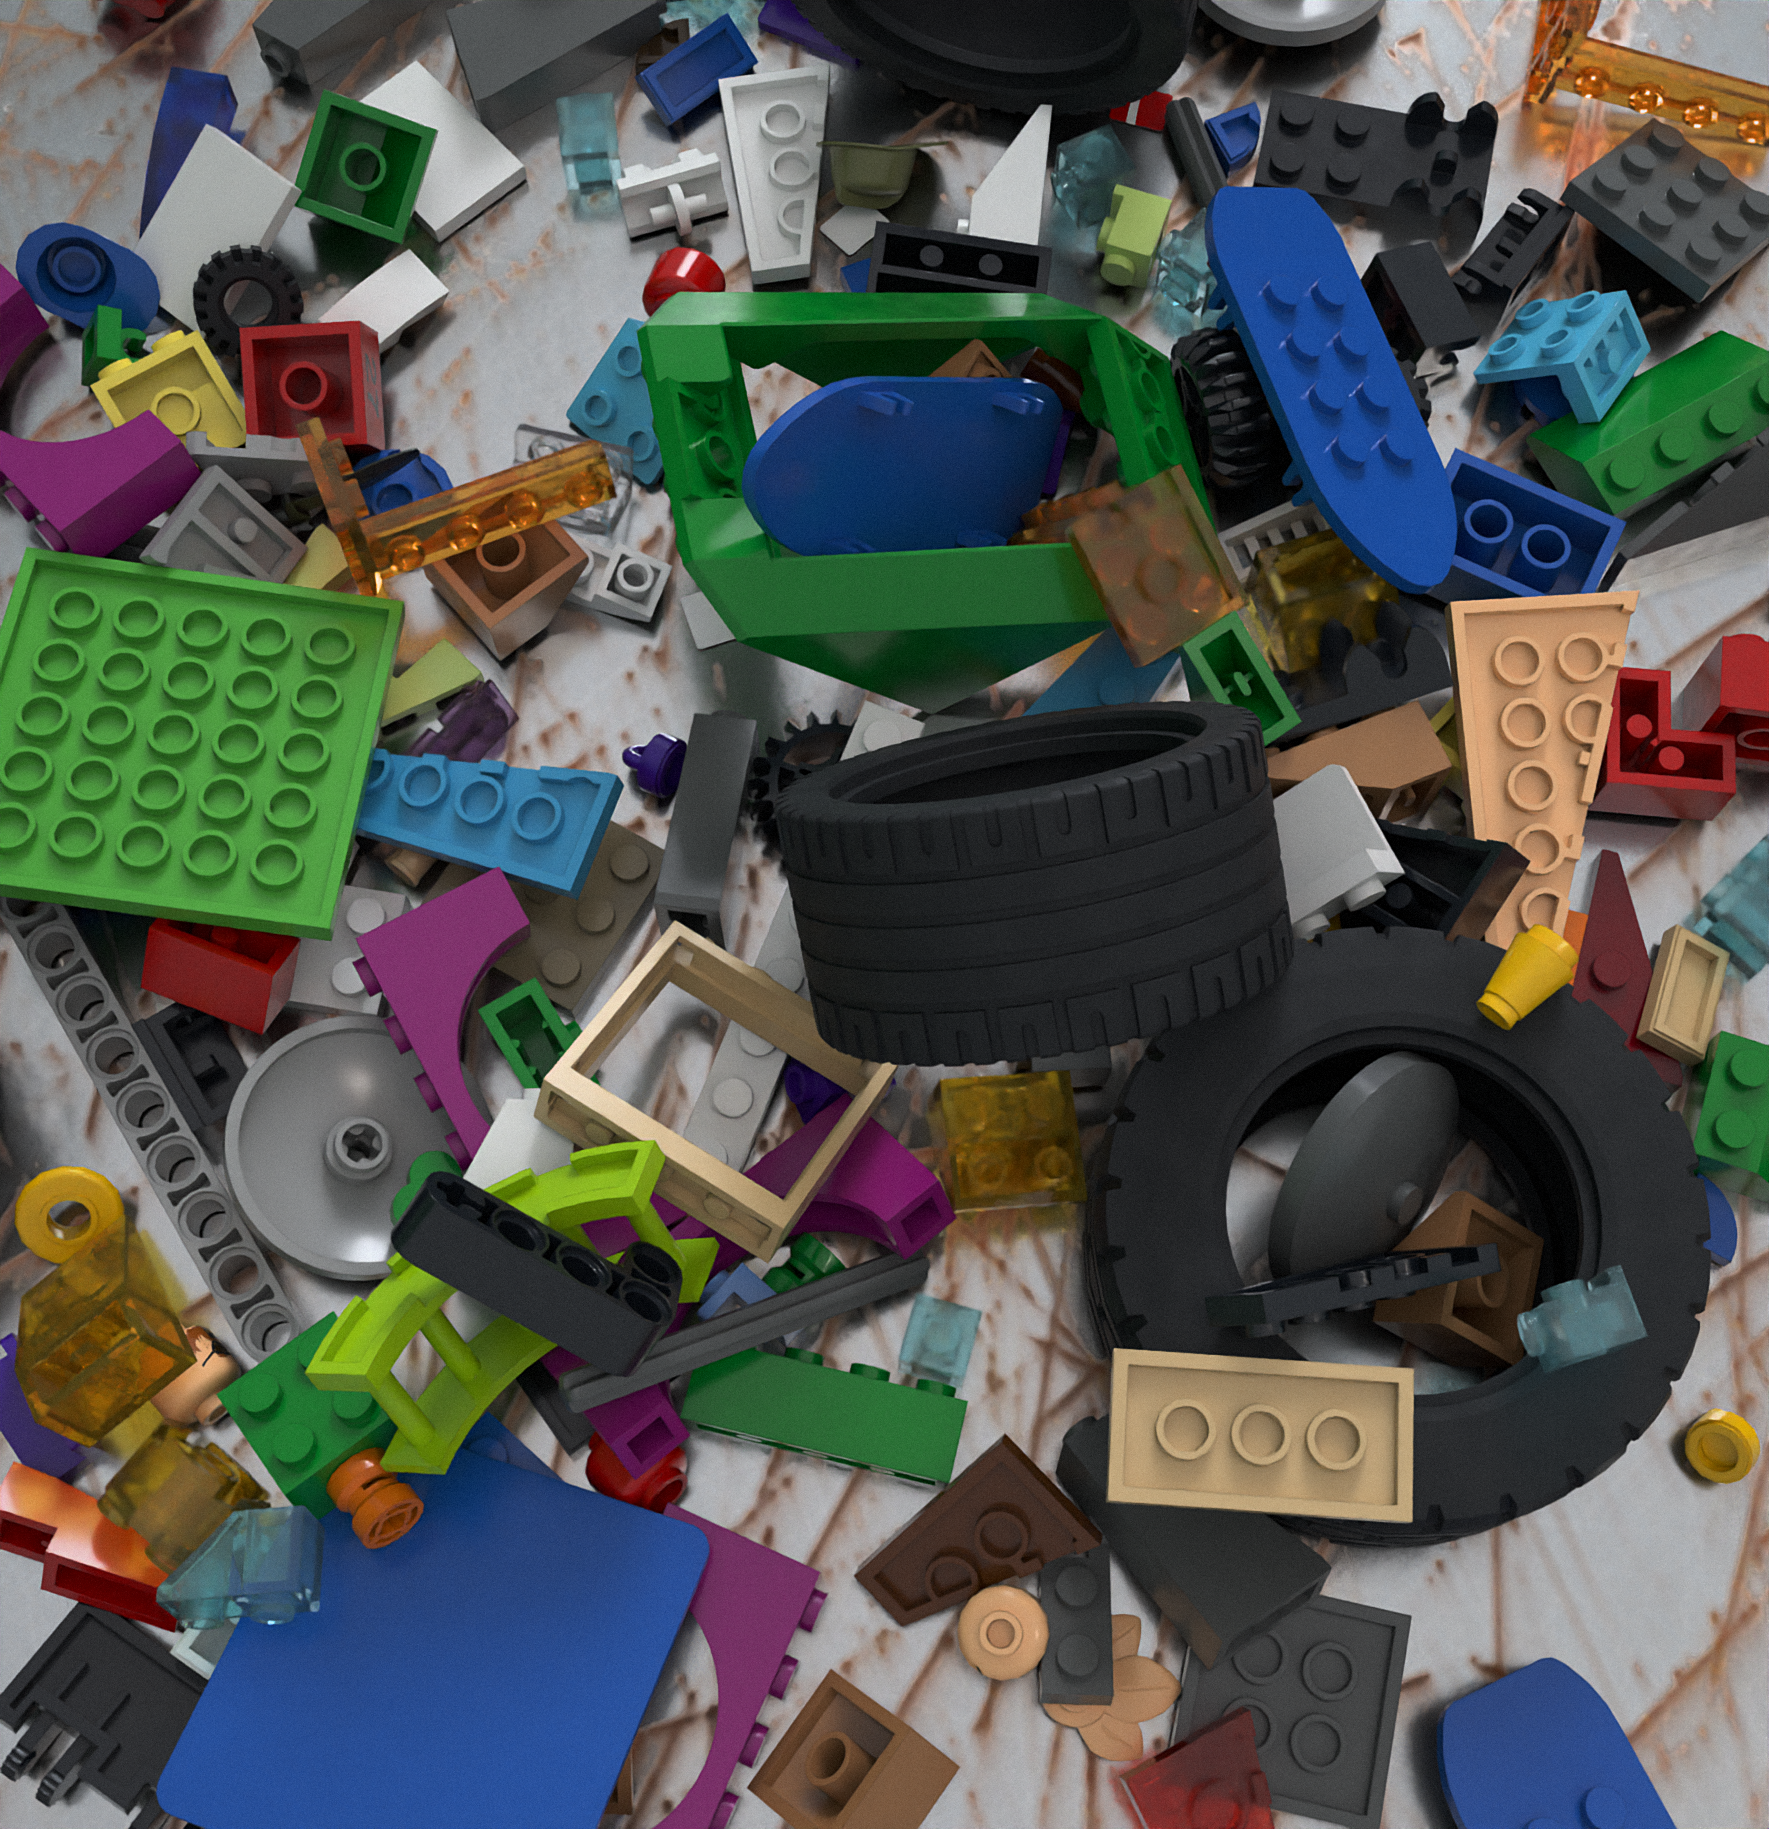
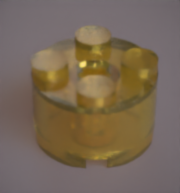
(177, 1493)

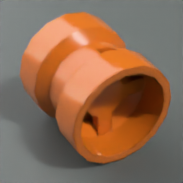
(375, 1499)

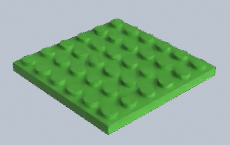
(187, 741)

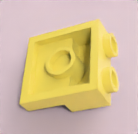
(179, 387)

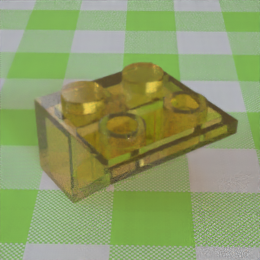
(1306, 583)
(1007, 1141)

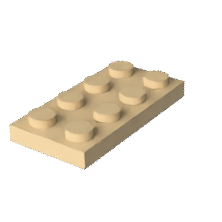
(1261, 1436)

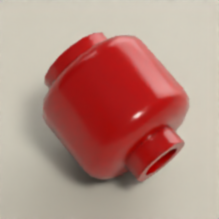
(681, 271)
(651, 1491)

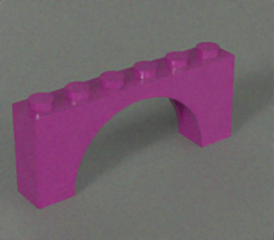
(90, 488)
(428, 974)
(871, 1193)
(750, 1615)

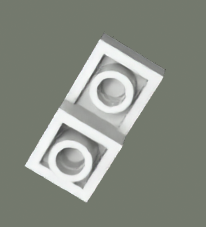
(391, 299)
(619, 580)

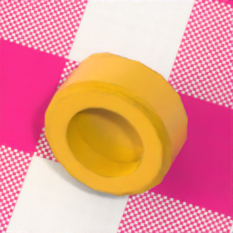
(1722, 1446)

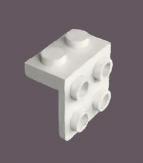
(1330, 850)

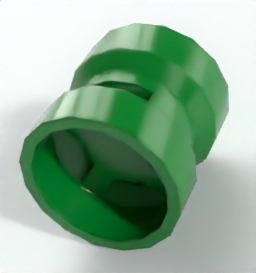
(807, 1262)

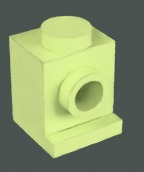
(1132, 236)

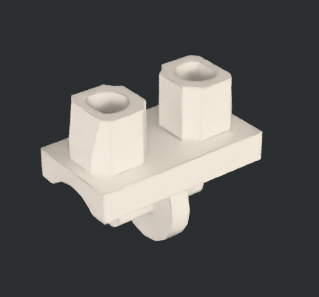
(672, 193)

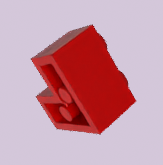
(1656, 767)
(221, 970)

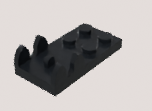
(1380, 160)
(1360, 680)

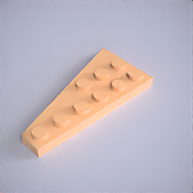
(1533, 732)

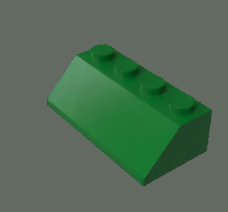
(1661, 428)

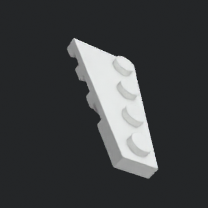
(776, 164)

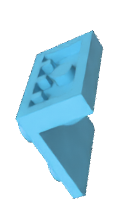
(1584, 340)
(617, 404)

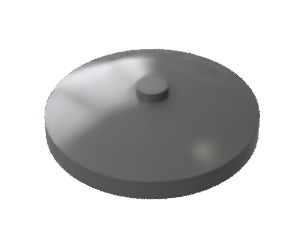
(1366, 1166)

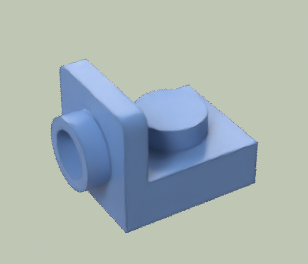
(739, 1288)

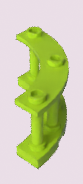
(374, 1333)

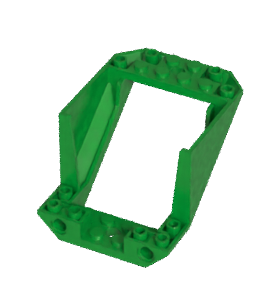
(900, 621)

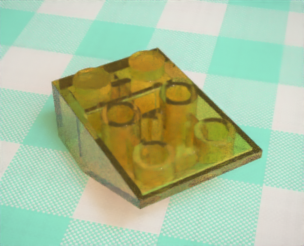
(98, 1337)

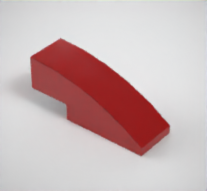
(80, 1547)

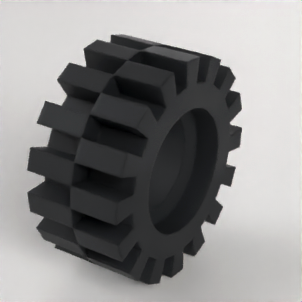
(237, 266)

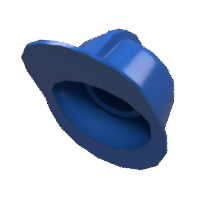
(76, 269)

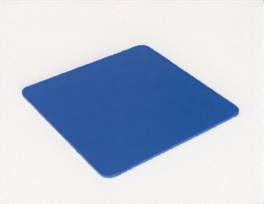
(452, 1675)

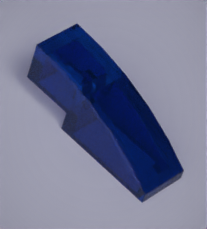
(187, 105)

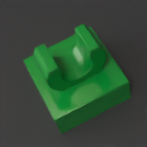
(104, 342)

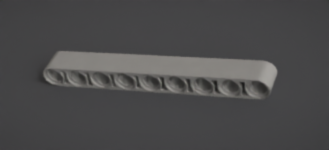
(164, 1143)

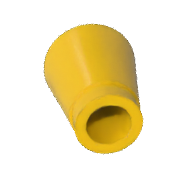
(1527, 975)

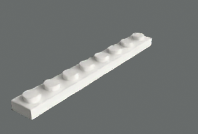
(747, 1065)

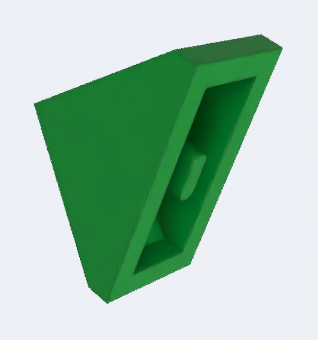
(1229, 669)

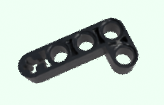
(539, 1275)

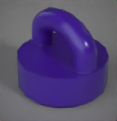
(657, 764)

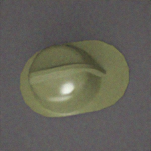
(871, 173)

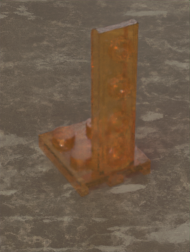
(1637, 80)
(453, 518)
(1145, 557)

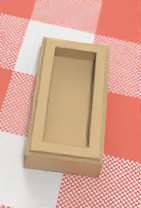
(1683, 995)

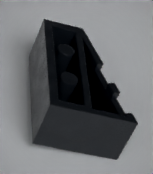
(950, 262)
(1447, 881)

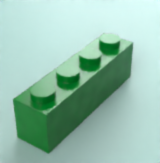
(830, 1413)

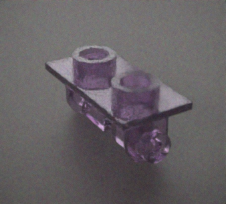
(469, 725)

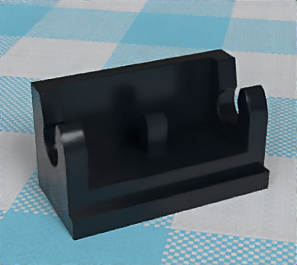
(1513, 253)
(1419, 307)
(195, 1065)

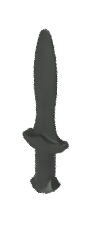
(299, 510)

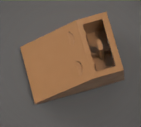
(1387, 754)

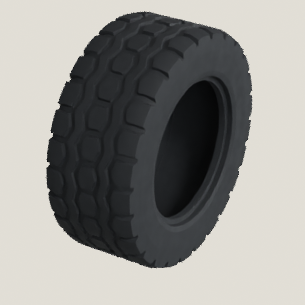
(1552, 1104)

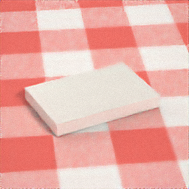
(467, 161)
(213, 203)

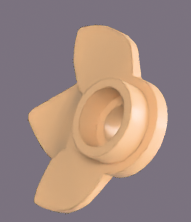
(1140, 1694)

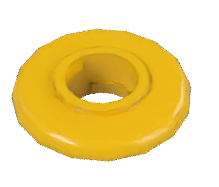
(46, 1236)

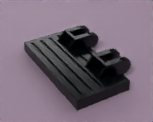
(116, 1698)

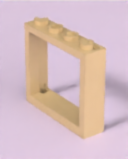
(690, 1175)

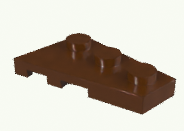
(979, 1530)

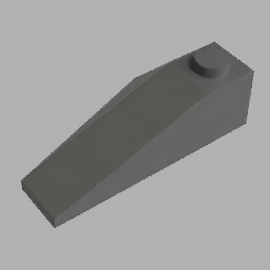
(1723, 516)

